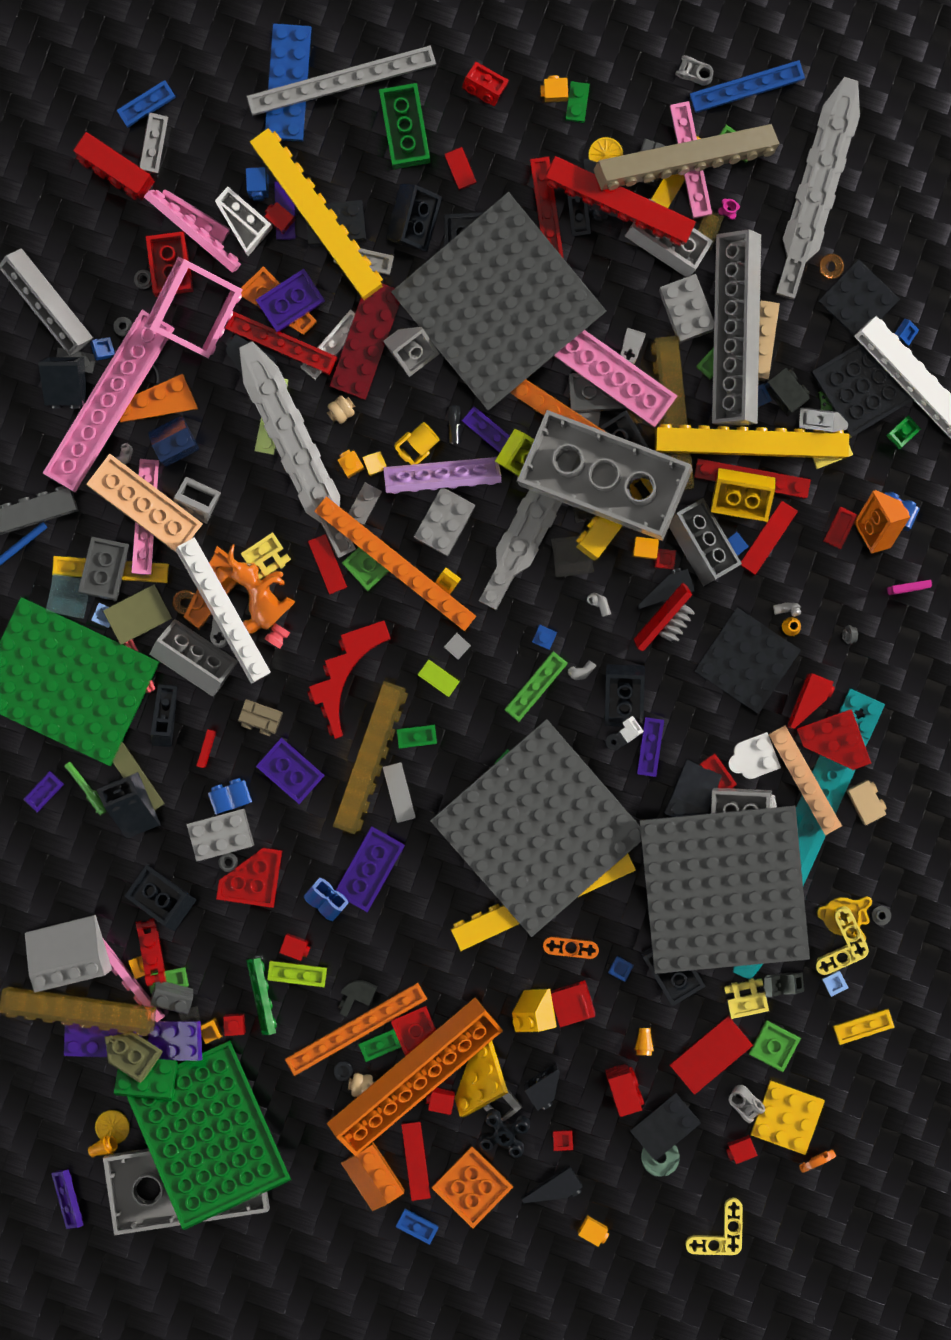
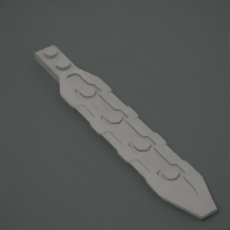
(819, 183)
(286, 428)
(527, 530)

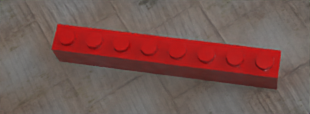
(620, 201)

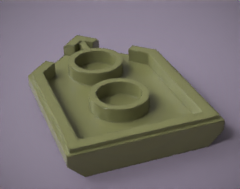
(132, 1054)

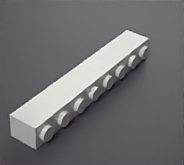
(907, 371)
(222, 610)

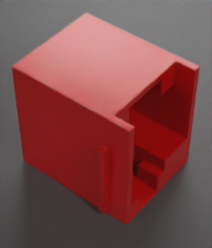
(572, 1003)

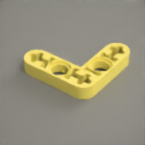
(848, 949)
(723, 1241)

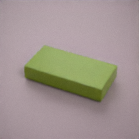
(438, 678)

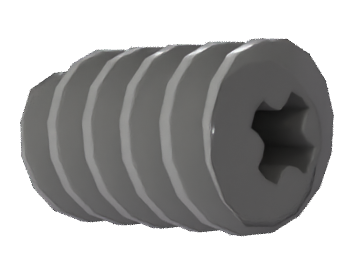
(673, 627)

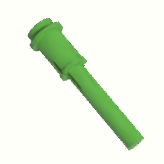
(92, 796)

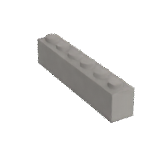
(45, 302)

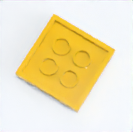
(788, 1117)

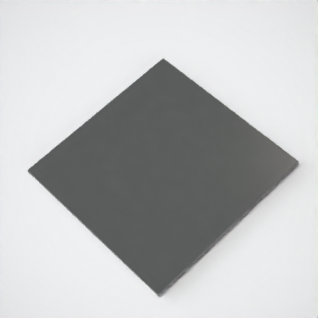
(498, 301)
(538, 828)
(724, 889)

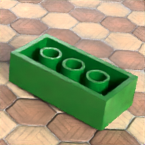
(404, 126)

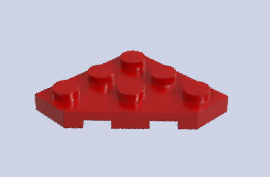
(837, 740)
(253, 880)

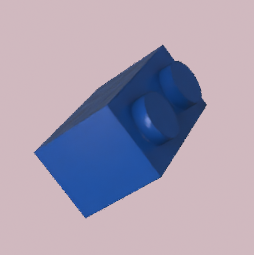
(257, 183)

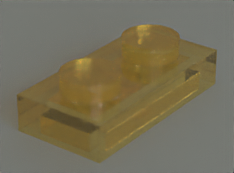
(710, 226)

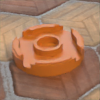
(817, 1161)

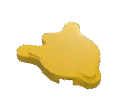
(857, 907)

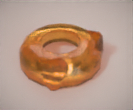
(838, 263)
(180, 595)

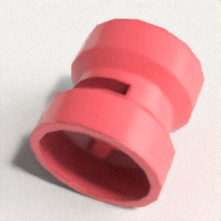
(277, 635)

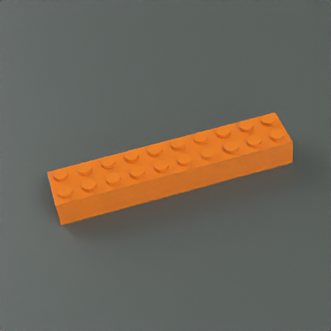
(414, 1077)

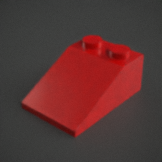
(812, 695)

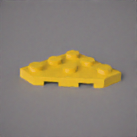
(480, 1082)

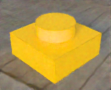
(447, 580)

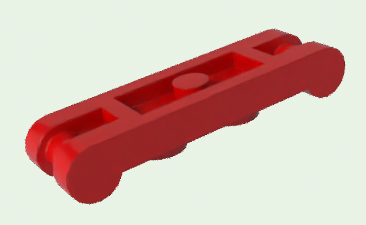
(151, 952)

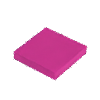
(909, 587)

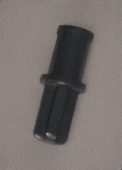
(454, 424)

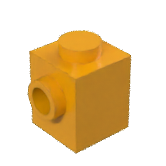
(555, 89)
(350, 463)

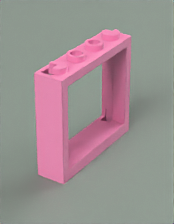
(167, 295)

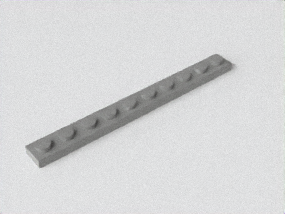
(341, 80)

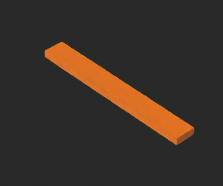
(355, 1029)

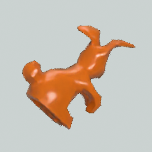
(263, 604)

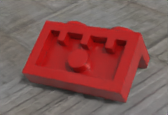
(484, 84)

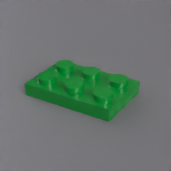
(156, 1085)

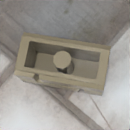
(260, 716)

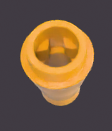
(787, 629)
(644, 1043)
(104, 1146)

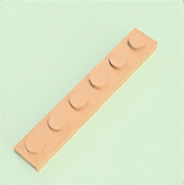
(805, 780)

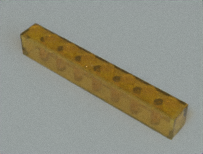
(670, 376)
(369, 758)
(78, 1010)

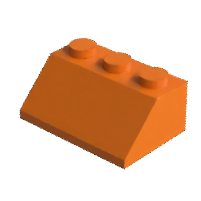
(881, 521)
(373, 1177)

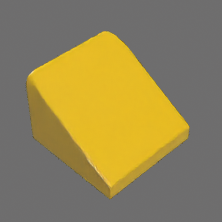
(374, 463)

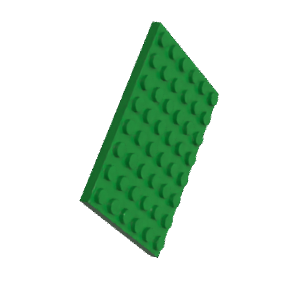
(70, 681)
(210, 1138)

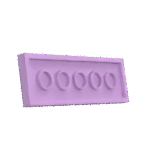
(442, 475)

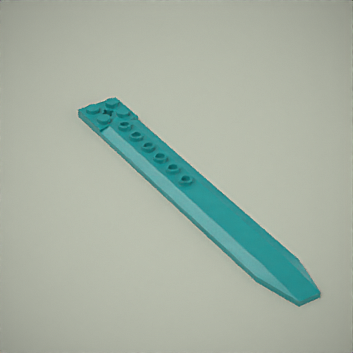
(833, 781)

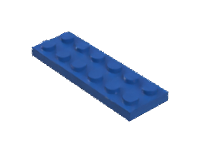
(288, 65)

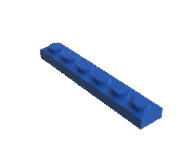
(747, 86)

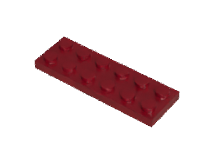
(365, 343)

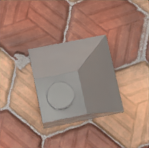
(411, 348)

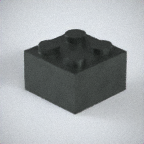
(787, 391)

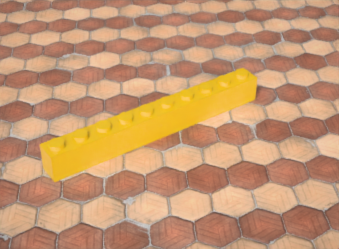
(316, 214)
(751, 442)
(500, 919)

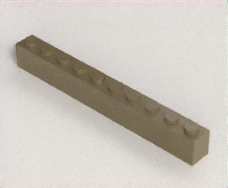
(686, 157)

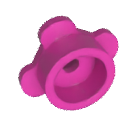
(729, 203)

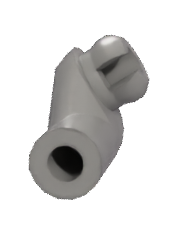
(125, 453)
(599, 601)
(787, 607)
(581, 673)

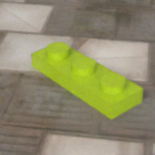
(297, 973)

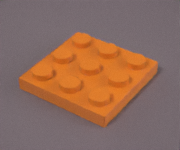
(472, 1187)

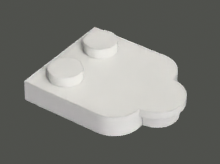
(754, 757)

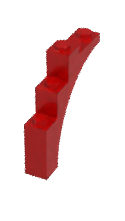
(356, 644)

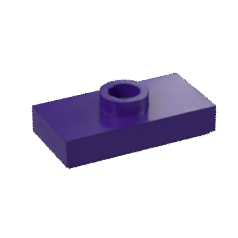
(43, 791)

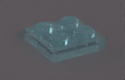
(65, 597)

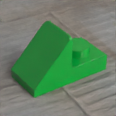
(903, 432)

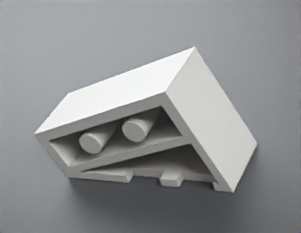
(243, 220)

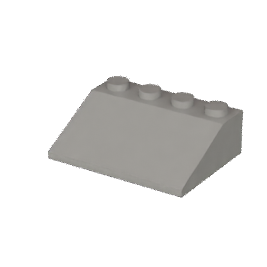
(66, 953)

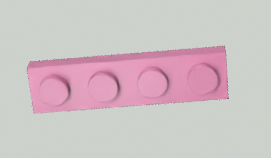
(216, 230)

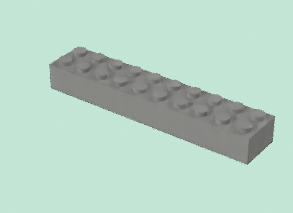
(736, 328)

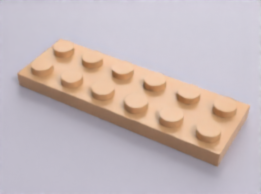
(143, 503)

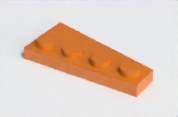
(262, 283)
(160, 400)
(198, 611)

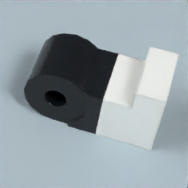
(627, 734)

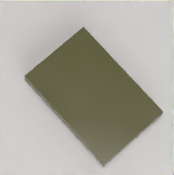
(137, 614)

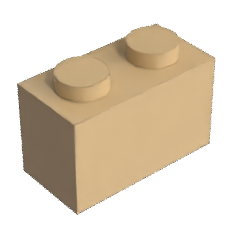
(866, 801)

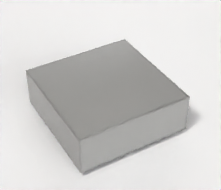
(457, 646)

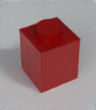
(279, 217)
(295, 947)
(234, 1024)
(441, 1100)
(741, 1149)

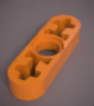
(566, 940)

